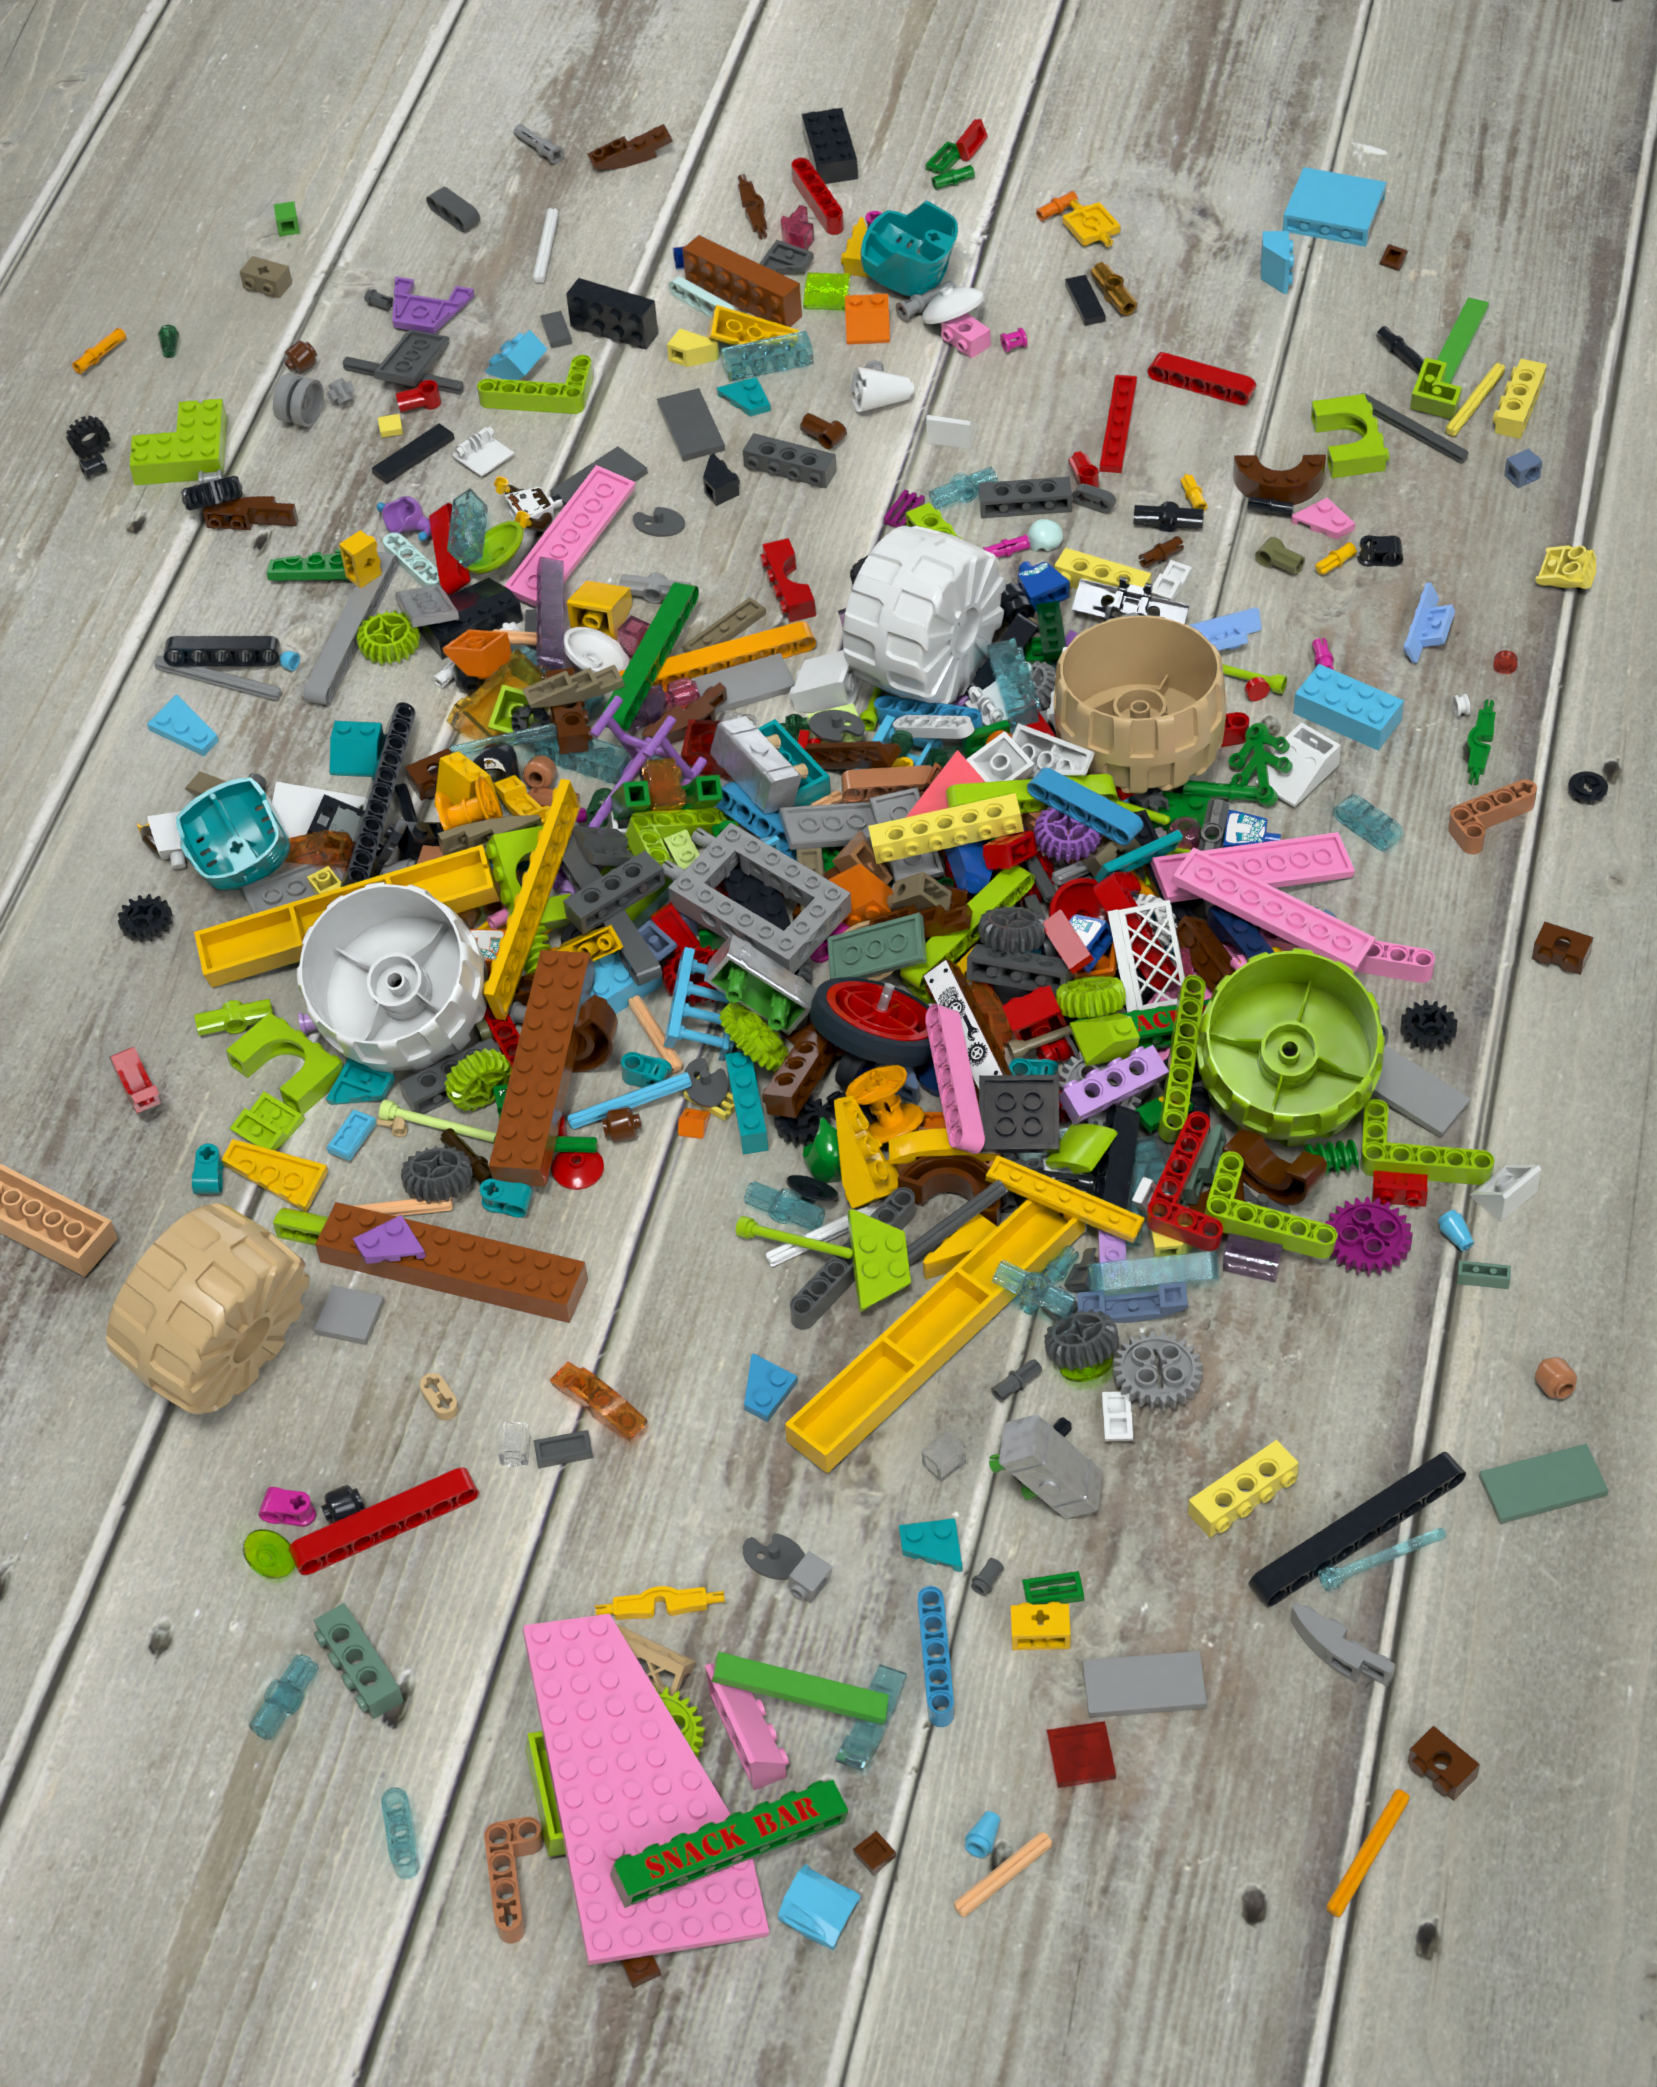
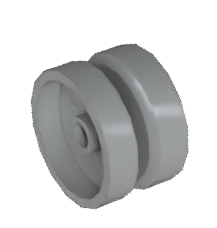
(298, 400)

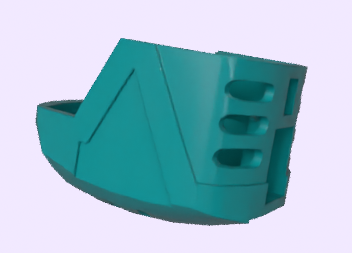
(903, 268)
(234, 834)

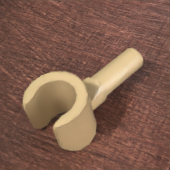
(398, 1126)

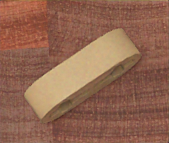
(444, 1393)

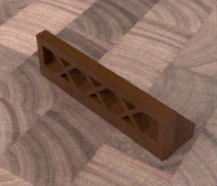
(854, 754)
(1206, 950)

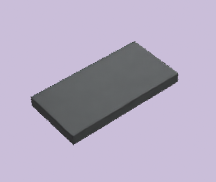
(411, 357)
(691, 424)
(614, 461)

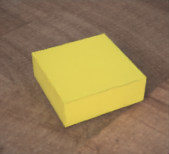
(390, 425)

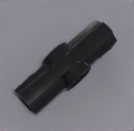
(1168, 516)

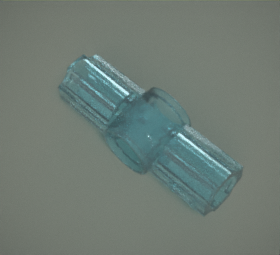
(961, 487)
(784, 1206)
(1049, 1295)
(283, 1696)

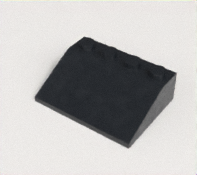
(479, 608)

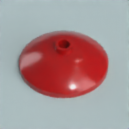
(1078, 898)

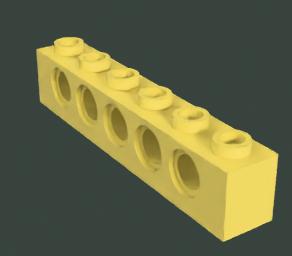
(946, 828)

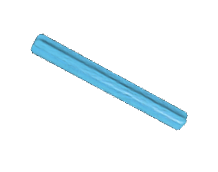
(630, 1100)

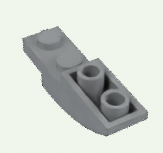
(1329, 1643)

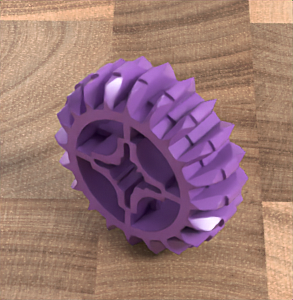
(1053, 838)

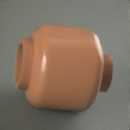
(539, 772)
(1556, 1378)

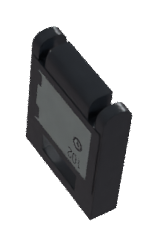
(341, 817)

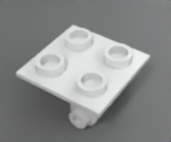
(482, 452)
(988, 702)

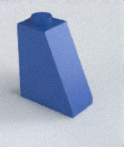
(969, 866)

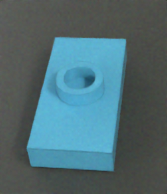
(351, 1135)

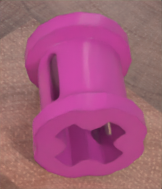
(1006, 343)

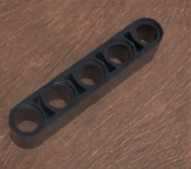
(1022, 630)
(212, 656)
(1117, 1162)

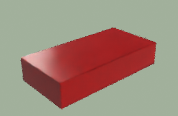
(971, 139)
(674, 925)

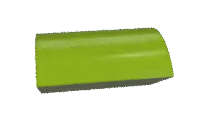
(298, 1225)

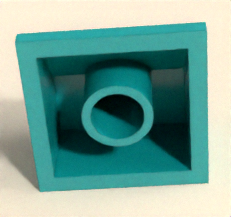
(355, 748)

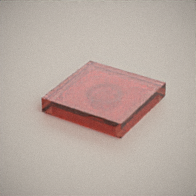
(1081, 1754)

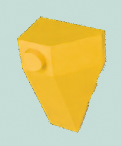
(741, 328)
(863, 1166)

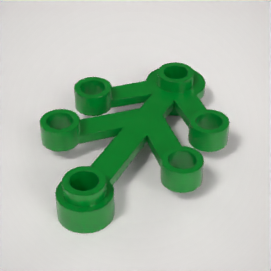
(1257, 737)

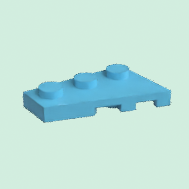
(183, 726)

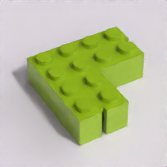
(182, 454)

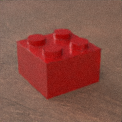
(1034, 1014)

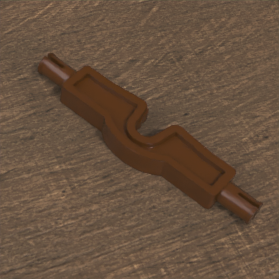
(754, 206)

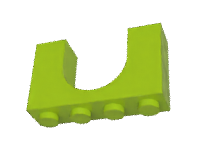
(1356, 415)
(506, 852)
(274, 1038)

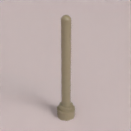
(1019, 1048)

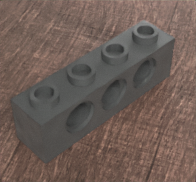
(789, 460)
(1025, 497)
(614, 892)
(1016, 970)
(426, 1088)

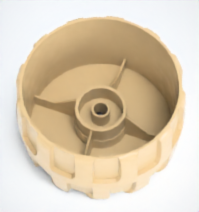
(1142, 700)
(206, 1308)

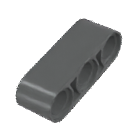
(453, 209)

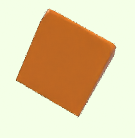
(693, 1123)

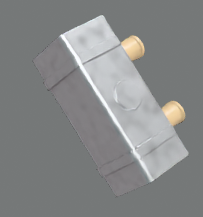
(757, 764)

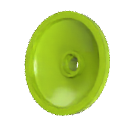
(500, 547)

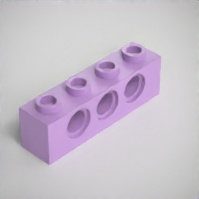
(1081, 1107)

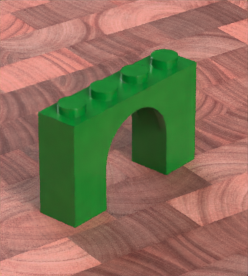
(634, 796)

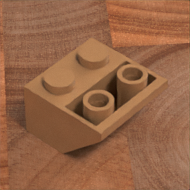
(861, 851)

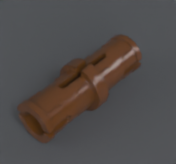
(1161, 552)

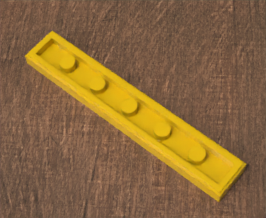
(1065, 1199)

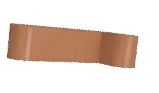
(864, 784)
(1471, 818)
(508, 1880)

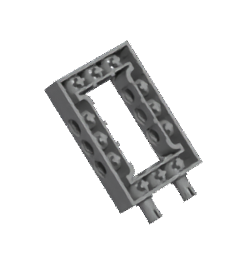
(696, 896)

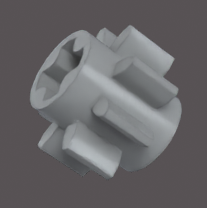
(340, 391)

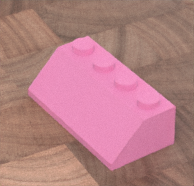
(748, 1732)

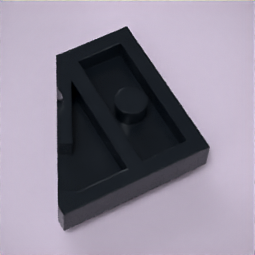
(384, 850)

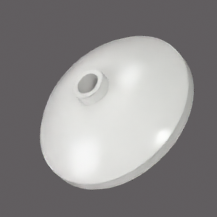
(952, 304)
(593, 649)

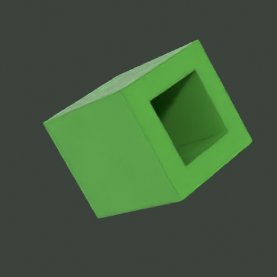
(286, 218)

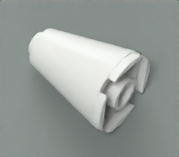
(878, 389)

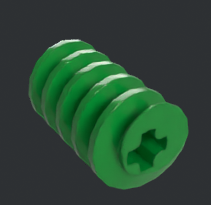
(1336, 1156)

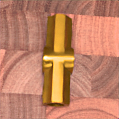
(1114, 288)

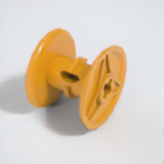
(469, 810)
(879, 1089)

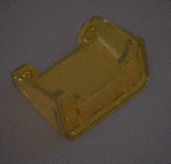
(474, 713)

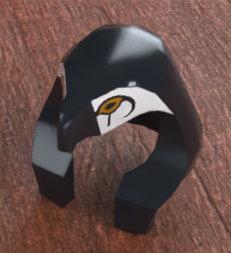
(499, 757)

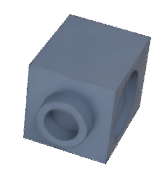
(1523, 468)

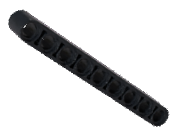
(1357, 1529)

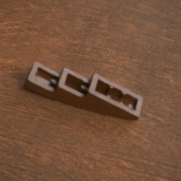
(935, 919)

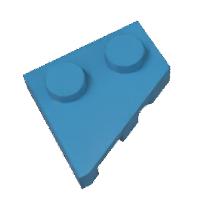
(767, 1387)

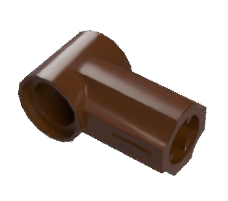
(827, 433)

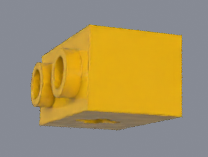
(360, 558)
(1051, 1635)

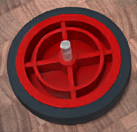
(872, 1021)

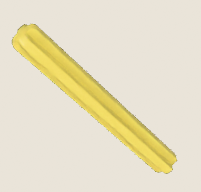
(1475, 399)

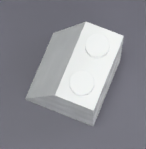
(824, 684)

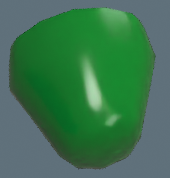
(823, 1155)

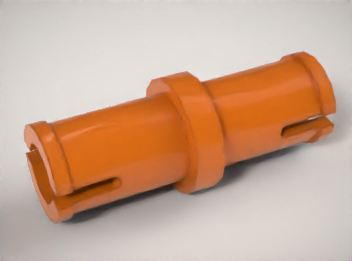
(1056, 206)

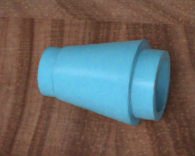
(1456, 1230)
(983, 1835)

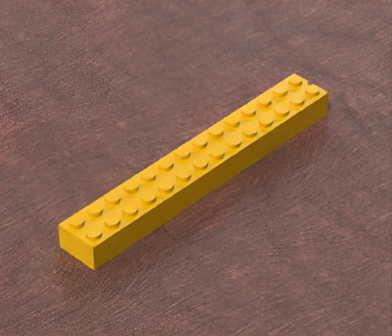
(926, 1335)

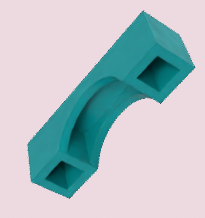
(746, 1103)

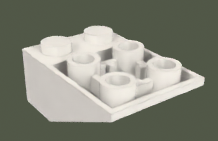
(1312, 760)

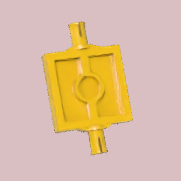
(1091, 223)

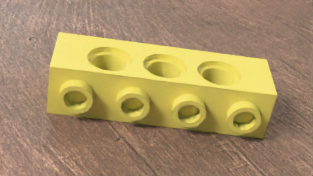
(1519, 398)
(1079, 565)
(1249, 1475)

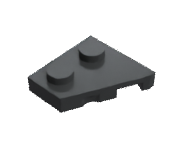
(787, 258)

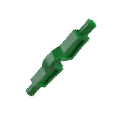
(1480, 751)

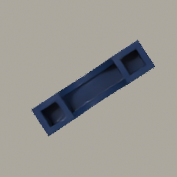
(1237, 932)

